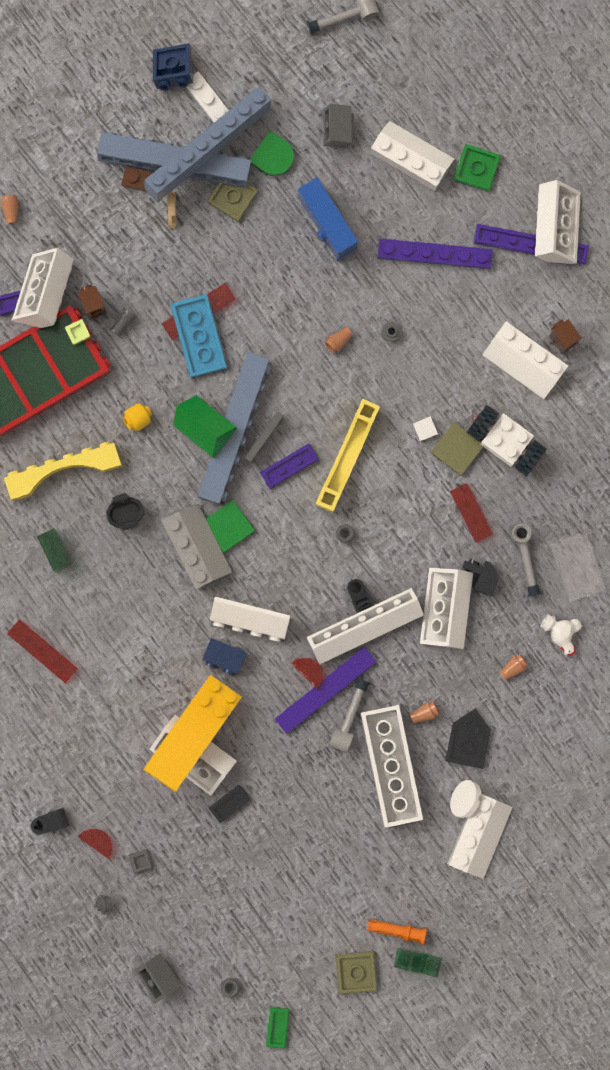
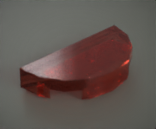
(310, 670)
(98, 840)

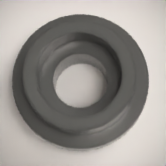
(387, 336)
(340, 529)
(103, 904)
(226, 992)

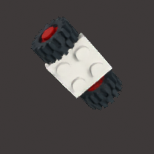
(507, 440)

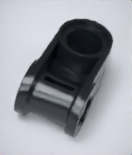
(360, 598)
(53, 821)

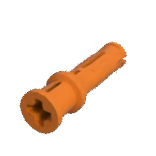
(405, 932)

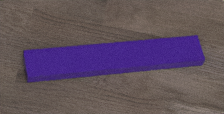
(516, 241)
(330, 686)

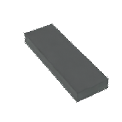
(263, 438)

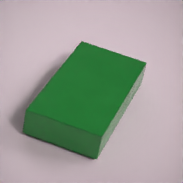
(277, 1027)

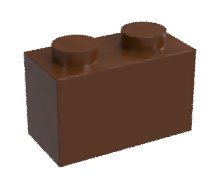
(92, 302)
(564, 335)

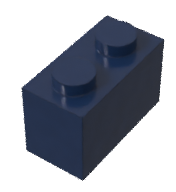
(224, 656)

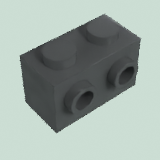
(338, 125)
(157, 978)

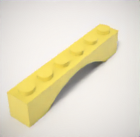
(347, 456)
(24, 483)

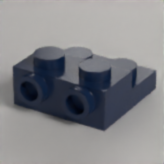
(172, 67)

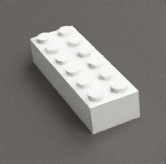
(391, 766)

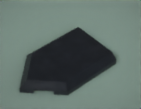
(468, 740)

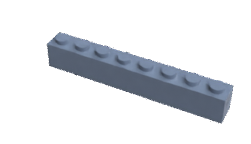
(207, 144)
(152, 155)
(239, 412)

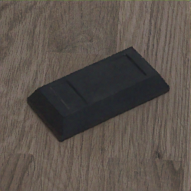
(229, 803)

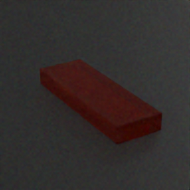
(471, 512)

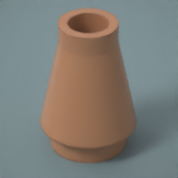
(10, 208)
(337, 340)
(513, 667)
(424, 713)

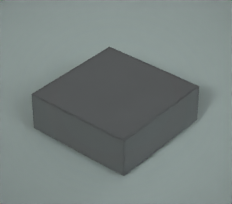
(140, 861)

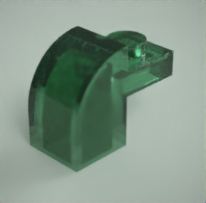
(417, 961)

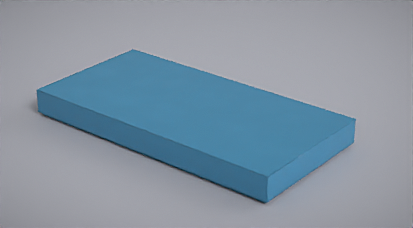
(198, 335)

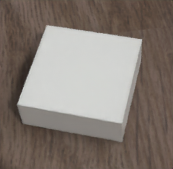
(425, 429)

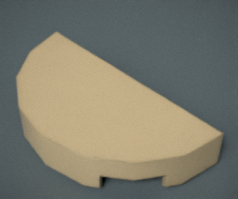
(172, 210)

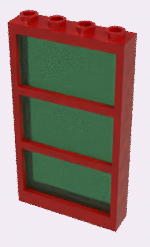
(45, 369)

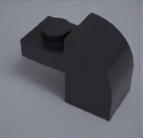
(487, 576)

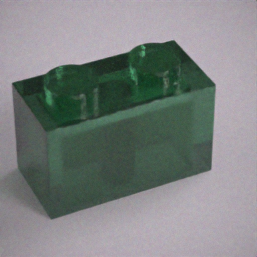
(54, 550)

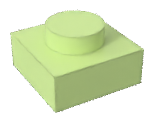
(77, 332)

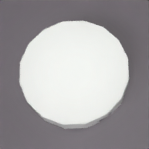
(465, 799)

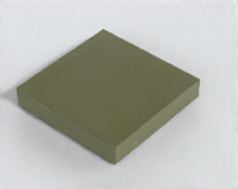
(232, 199)
(457, 449)
(356, 972)

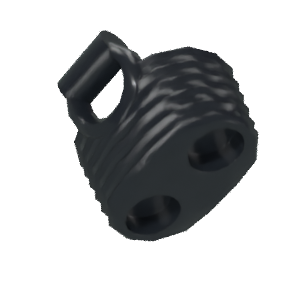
(124, 512)

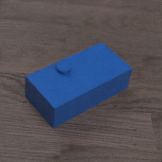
(327, 219)

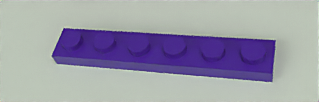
(435, 253)

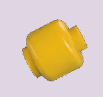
(137, 417)

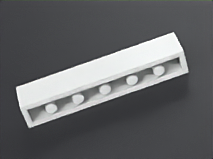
(365, 626)

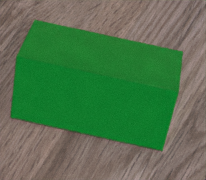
(203, 425)

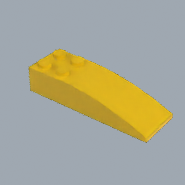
(192, 733)

